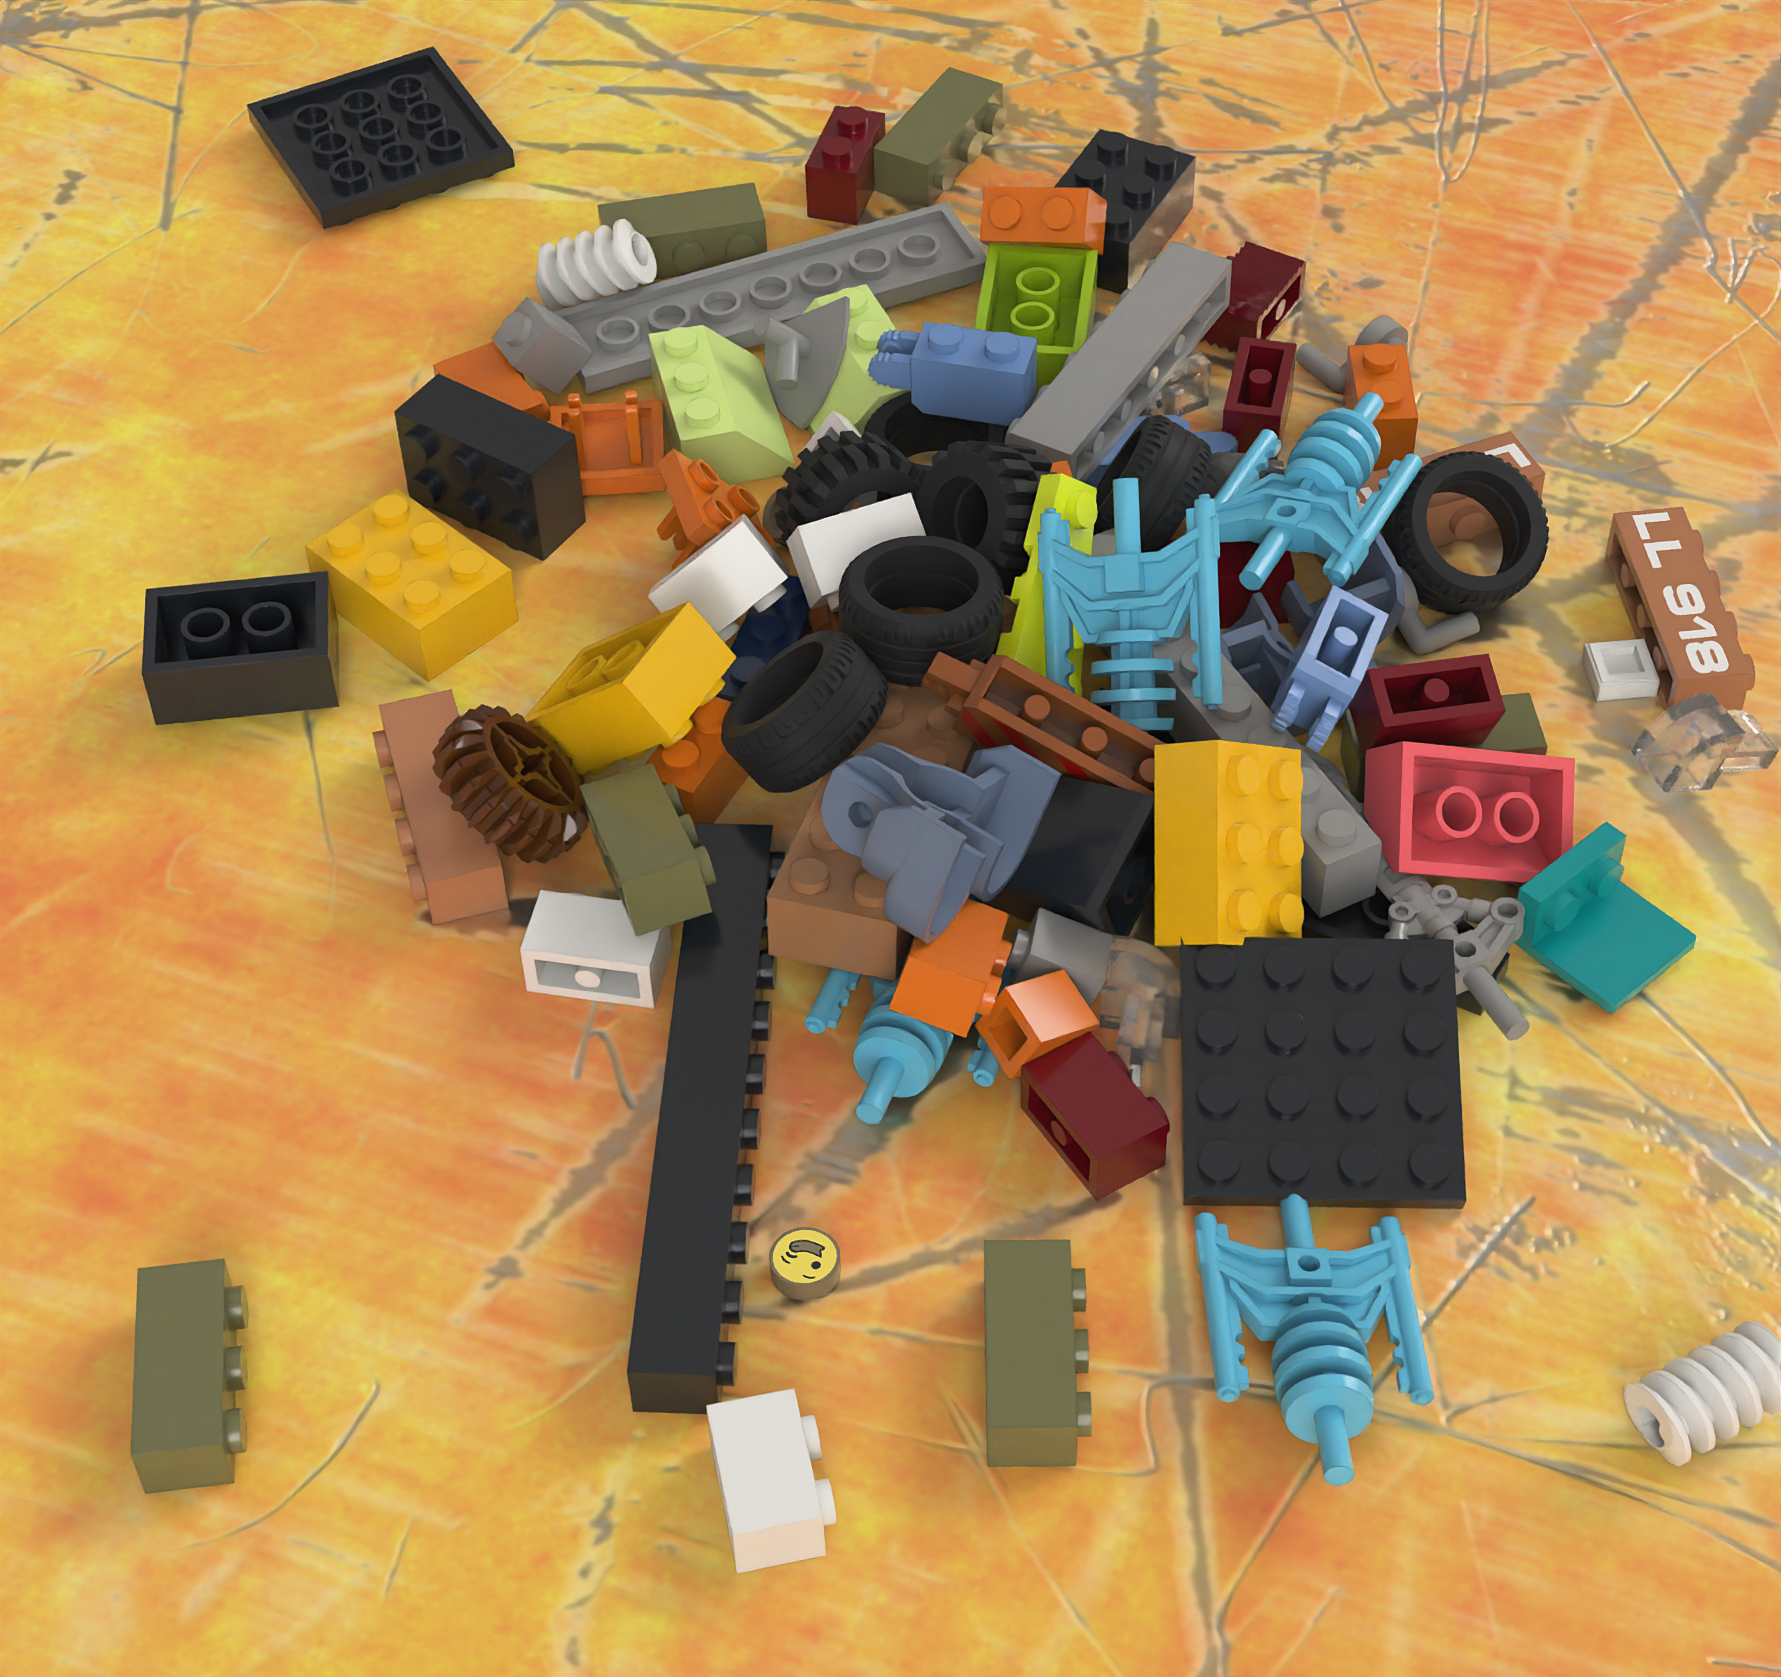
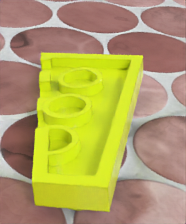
(1027, 640)

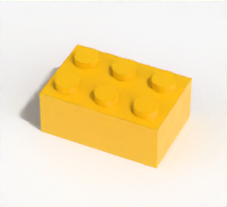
(414, 583)
(633, 690)
(1227, 842)

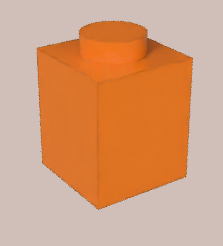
(1034, 1020)

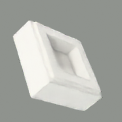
(1620, 669)

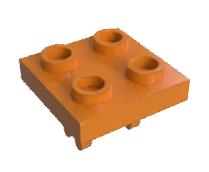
(616, 443)
(701, 504)

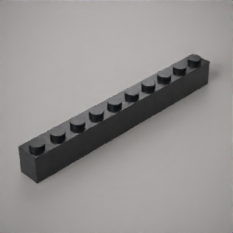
(704, 1133)

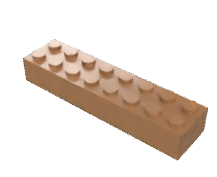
(822, 899)

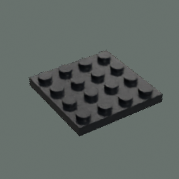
(380, 137)
(1321, 1073)

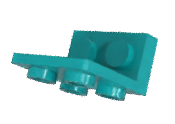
(1597, 927)

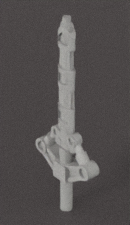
(1433, 914)

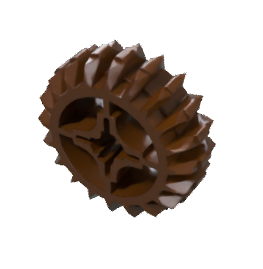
(511, 784)

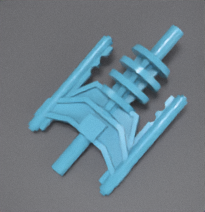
(1316, 498)
(1133, 604)
(893, 1050)
(1320, 1315)

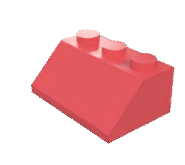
(1469, 810)

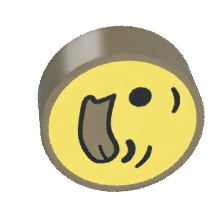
(805, 1263)

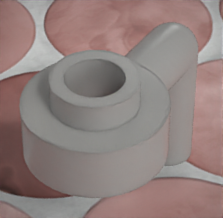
(1380, 330)
(1424, 639)

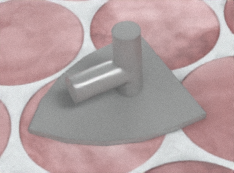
(804, 358)

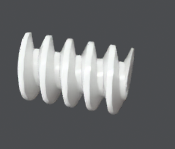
(594, 265)
(1708, 1393)

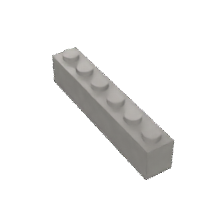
(1126, 359)

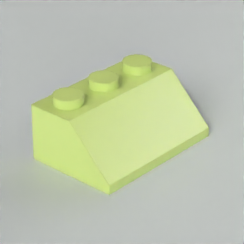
(853, 389)
(718, 404)

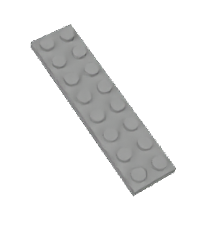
(894, 256)

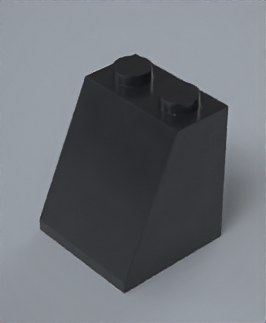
(1087, 858)

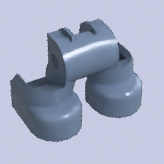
(1264, 654)
(936, 828)

